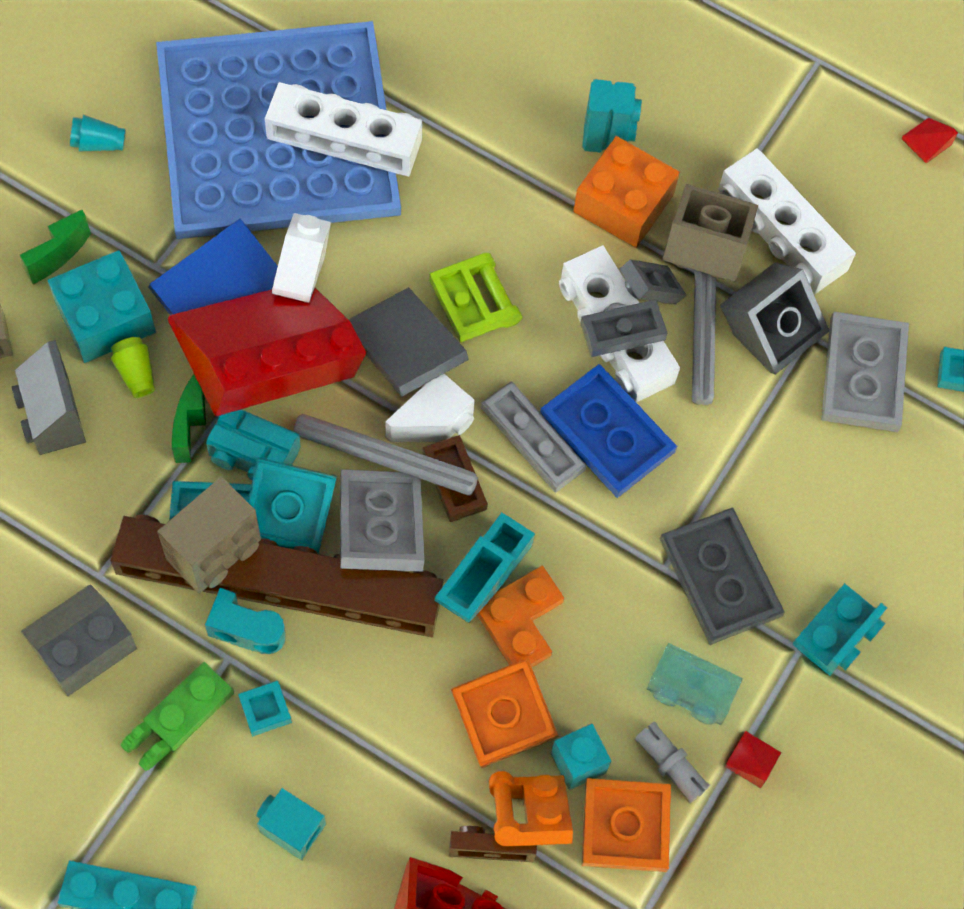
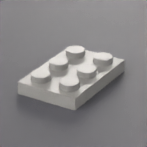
(865, 371)
(381, 521)

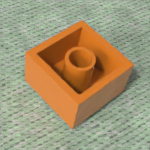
(626, 191)

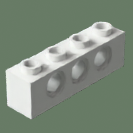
(356, 143)
(782, 202)
(598, 273)

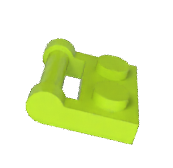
(464, 302)

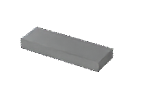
(533, 436)

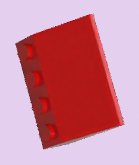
(266, 348)

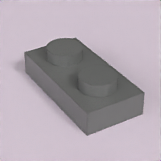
(651, 282)
(623, 328)

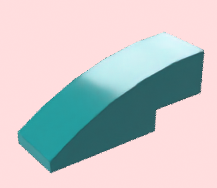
(485, 567)

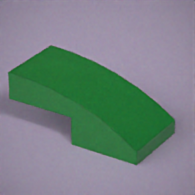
(66, 240)
(189, 412)

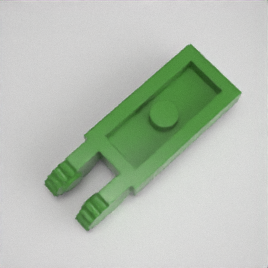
(179, 714)

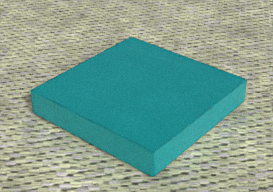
(291, 503)

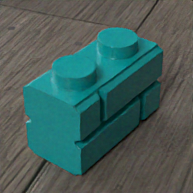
(609, 114)
(244, 437)

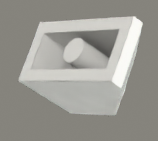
(301, 257)
(432, 413)

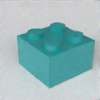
(101, 305)

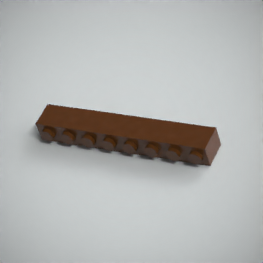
(294, 581)

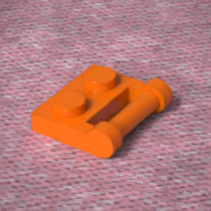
(544, 807)

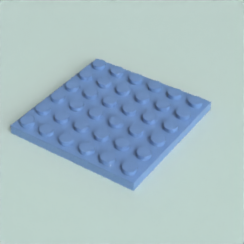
(217, 137)

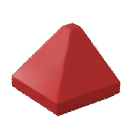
(930, 139)
(753, 759)

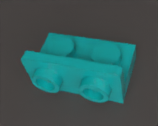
(838, 628)

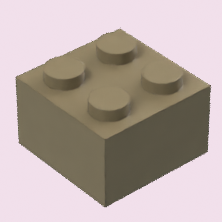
(710, 233)
(210, 535)

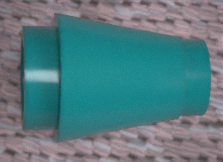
(96, 135)

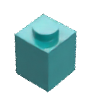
(580, 756)
(290, 822)

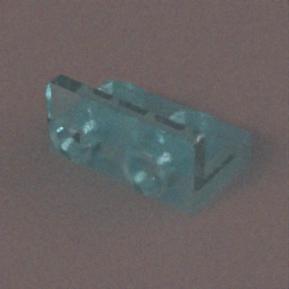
(694, 685)

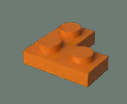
(512, 612)

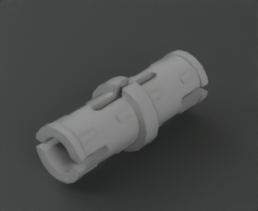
(672, 762)

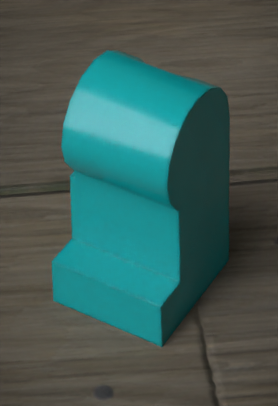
(243, 627)

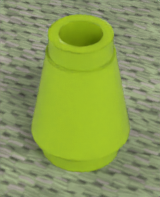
(134, 365)

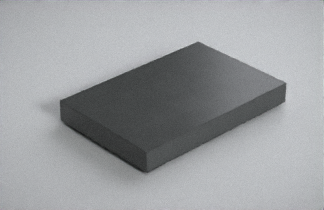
(407, 341)
(721, 576)

